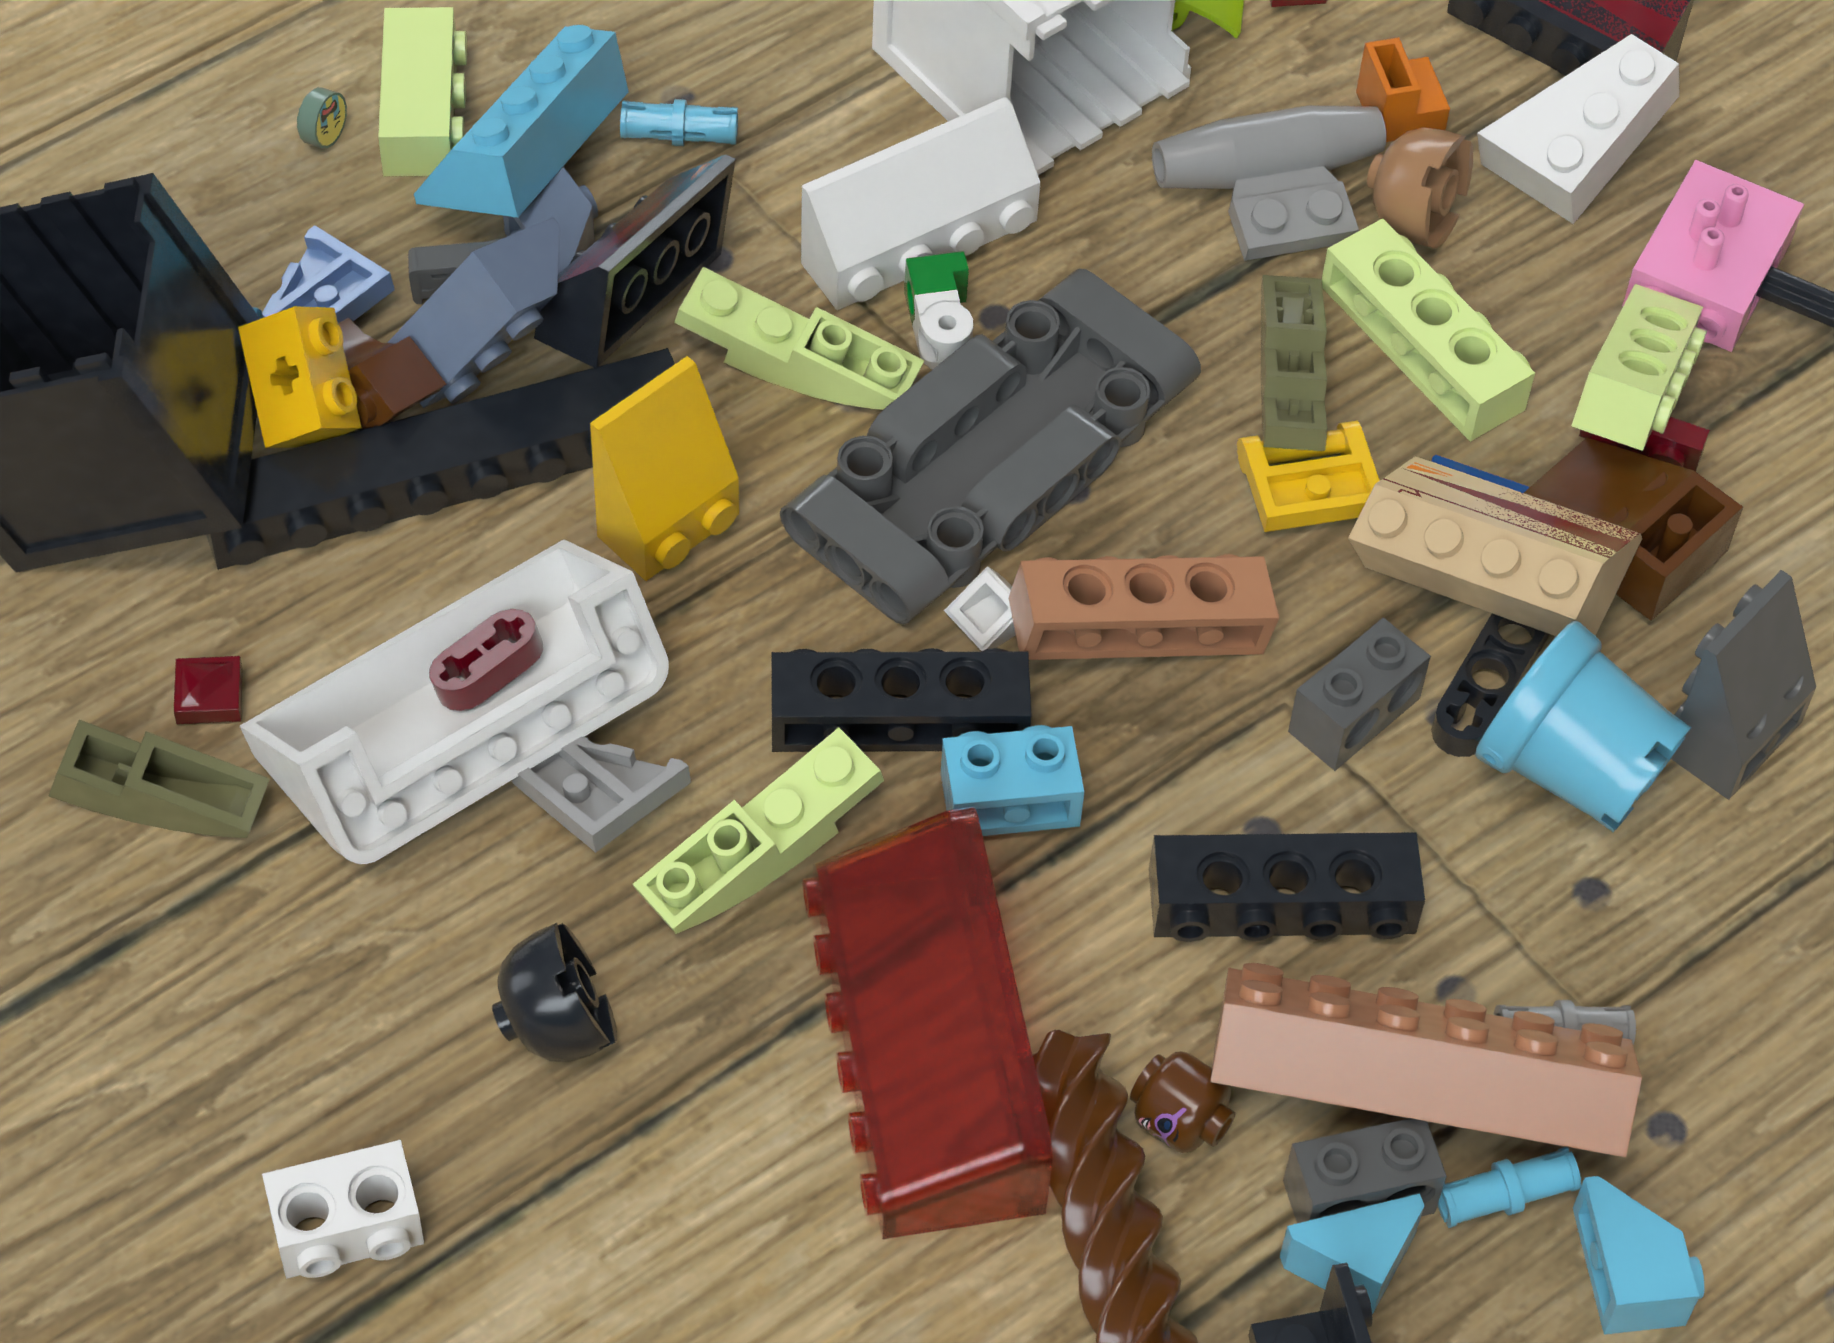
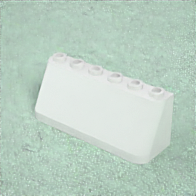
(383, 758)

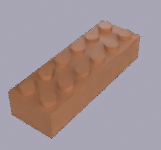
(1427, 1059)

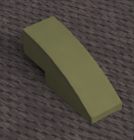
(157, 783)

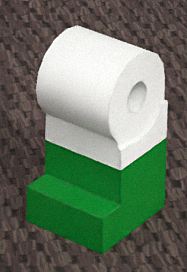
(933, 296)

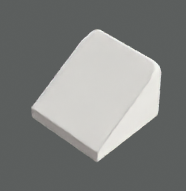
(984, 610)

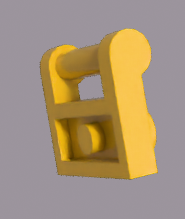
(1310, 489)

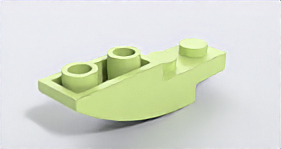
(810, 356)
(764, 839)

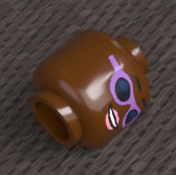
(1181, 1103)

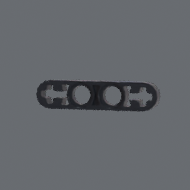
(1487, 652)

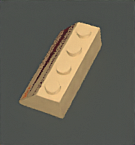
(1493, 547)

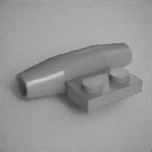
(1277, 172)

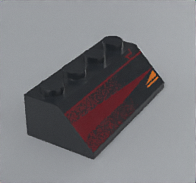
(1575, 31)
(639, 264)

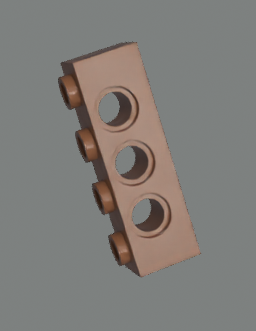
(1143, 607)

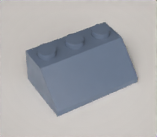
(485, 307)

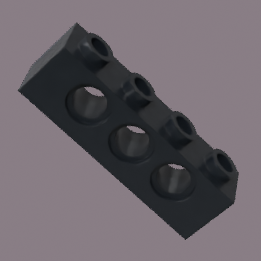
(884, 723)
(1313, 865)

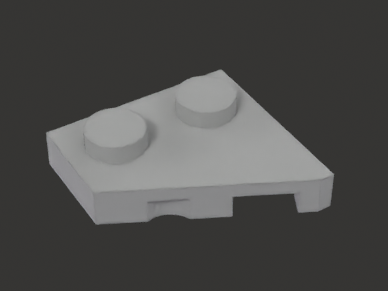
(600, 788)

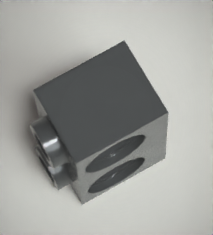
(1358, 693)
(1364, 1169)

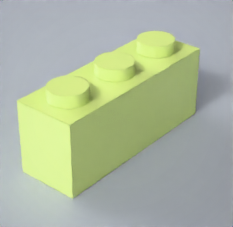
(420, 89)

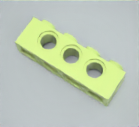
(1427, 329)
(1641, 368)

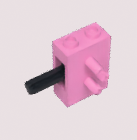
(1724, 251)

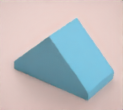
(1366, 1238)

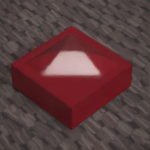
(208, 690)

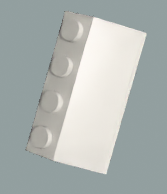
(918, 200)

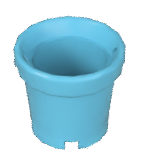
(1583, 729)

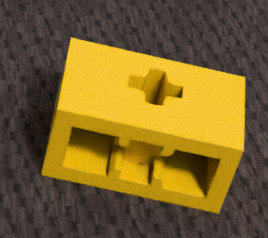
(299, 377)

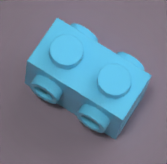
(1015, 778)

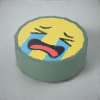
(321, 117)

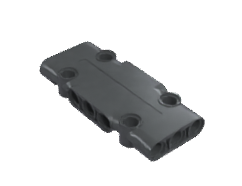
(990, 445)

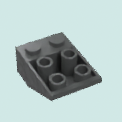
(1746, 688)

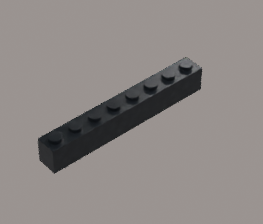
(427, 461)

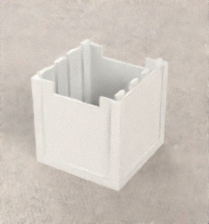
(1057, 61)

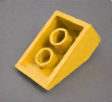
(662, 472)

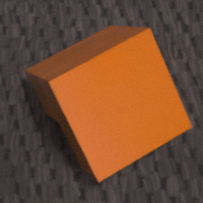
(1401, 89)

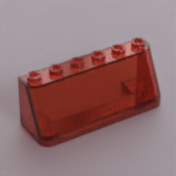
(930, 1029)

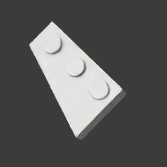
(1582, 127)

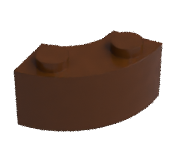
(386, 375)

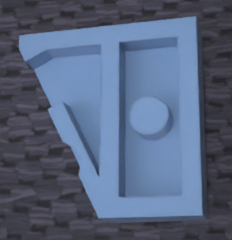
(331, 278)

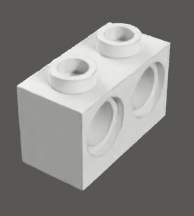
(339, 1192)

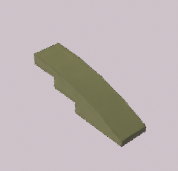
(1293, 363)

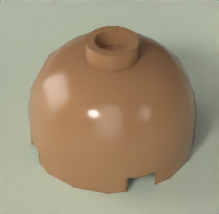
(1419, 183)

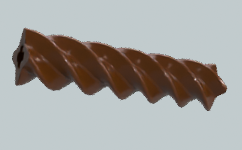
(1093, 1177)

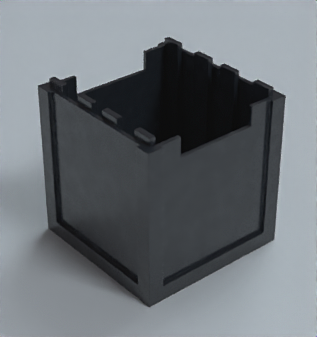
(117, 378)

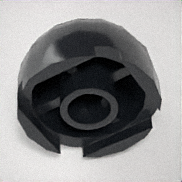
(552, 998)

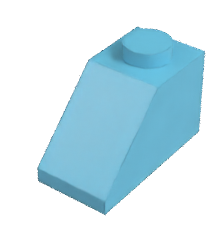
(1634, 1261)

